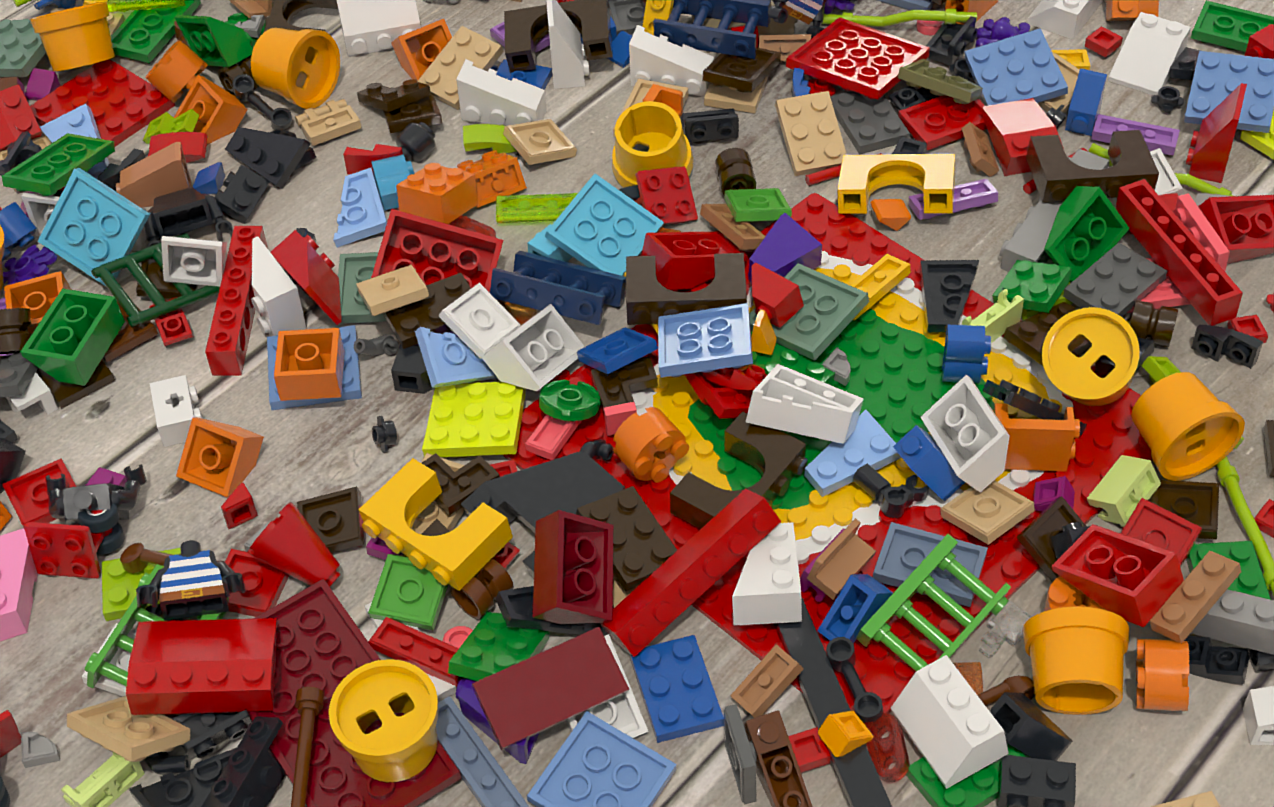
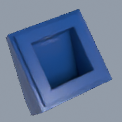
(621, 49)
(210, 179)

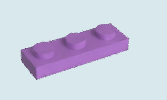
(1154, 135)
(965, 196)

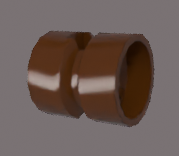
(479, 593)

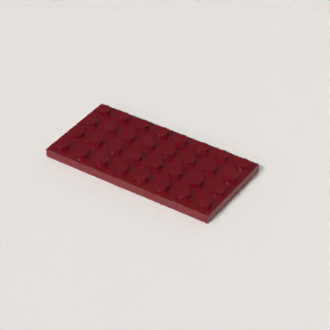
(318, 649)

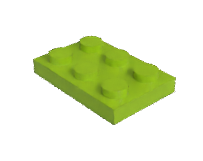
(120, 586)

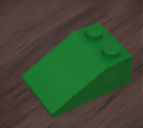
(1084, 230)

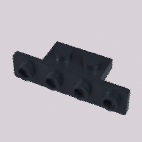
(251, 771)

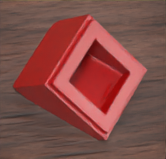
(238, 507)

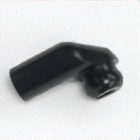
(598, 449)
(164, 763)

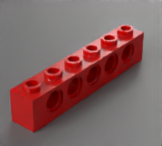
(234, 307)

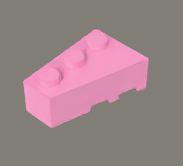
(16, 584)

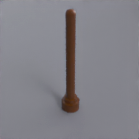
(309, 703)

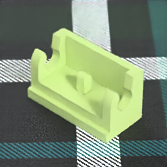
(999, 316)
(1123, 489)
(105, 783)

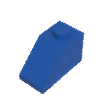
(1086, 102)
(928, 462)
(854, 607)

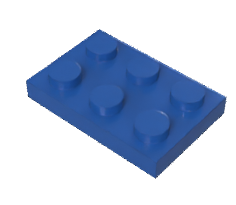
(676, 689)

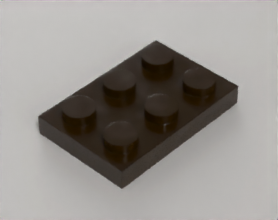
(741, 72)
(426, 312)
(1031, 332)
(638, 538)

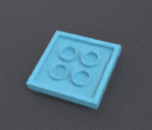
(92, 224)
(603, 227)

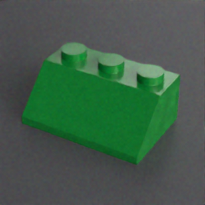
(215, 40)
(74, 335)

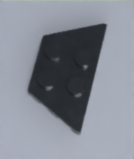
(1026, 401)

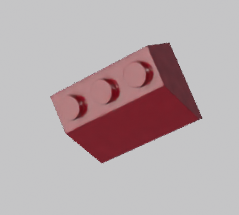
(573, 569)

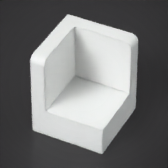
(35, 392)

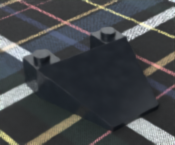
(543, 489)

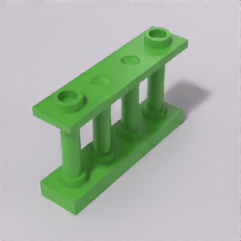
(921, 581)
(100, 663)

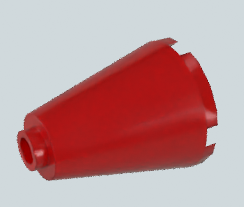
(295, 548)

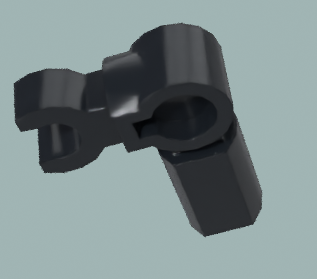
(893, 499)

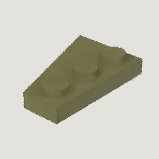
(921, 75)

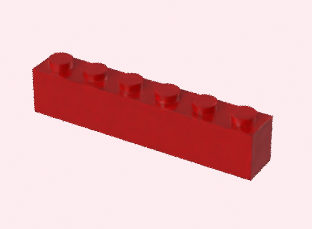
(1179, 253)
(690, 571)

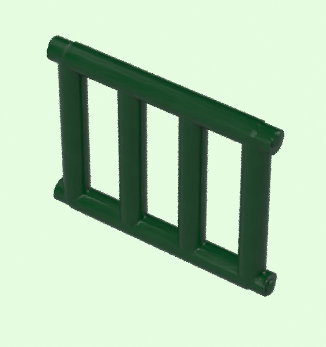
(161, 306)

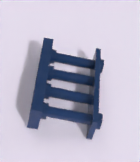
(716, 39)
(569, 287)

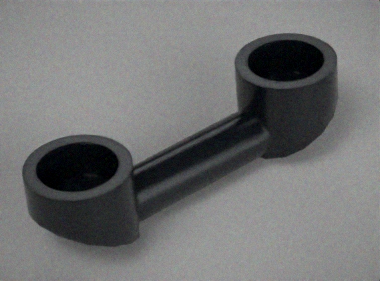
(244, 90)
(842, 658)

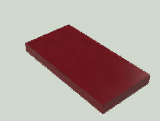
(550, 688)

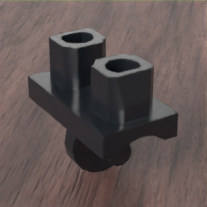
(19, 152)

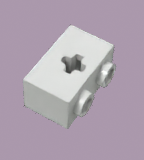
(174, 408)

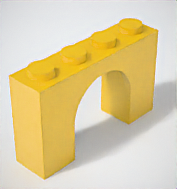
(866, 173)
(449, 557)

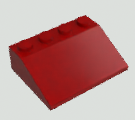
(436, 250)
(202, 666)

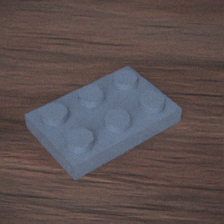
(908, 547)

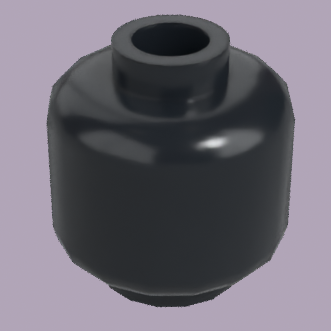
(416, 141)

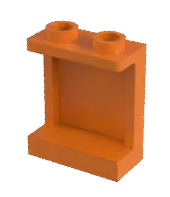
(1039, 442)

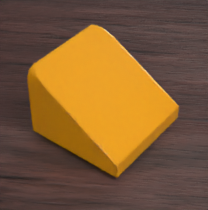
(763, 335)
(844, 732)

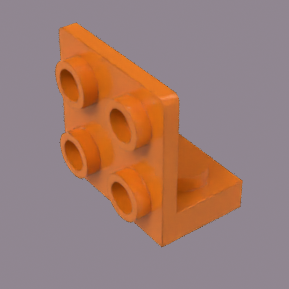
(495, 176)

